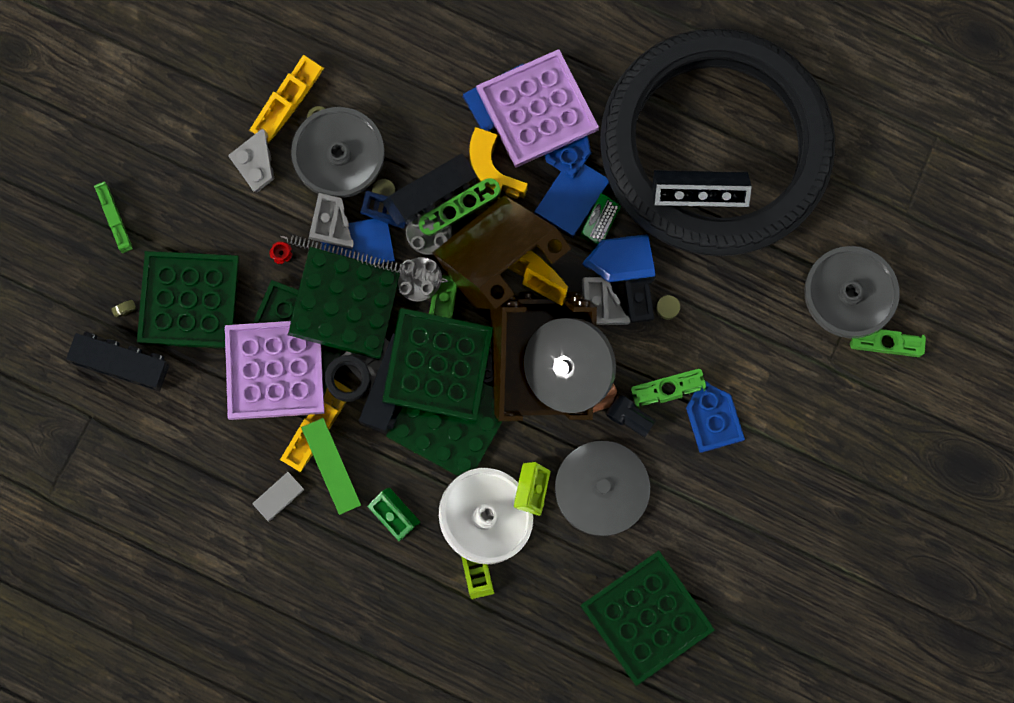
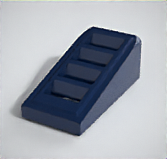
(374, 213)

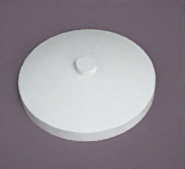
(481, 516)

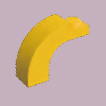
(480, 153)

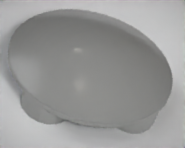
(423, 243)
(418, 289)

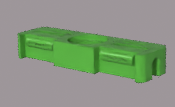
(113, 217)
(903, 344)
(652, 391)

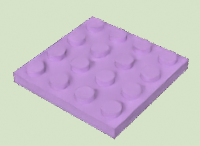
(537, 108)
(272, 372)

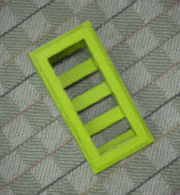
(480, 591)

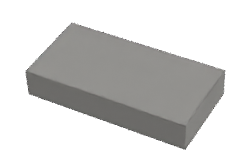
(278, 496)

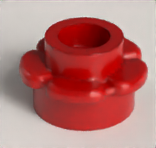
(276, 248)

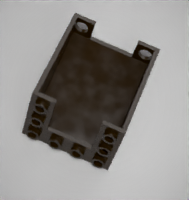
(493, 244)
(512, 328)

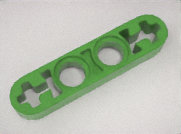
(461, 210)

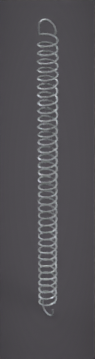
(420, 275)

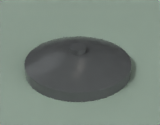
(338, 152)
(851, 292)
(569, 365)
(602, 488)

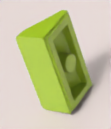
(532, 488)

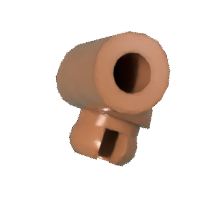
(607, 401)

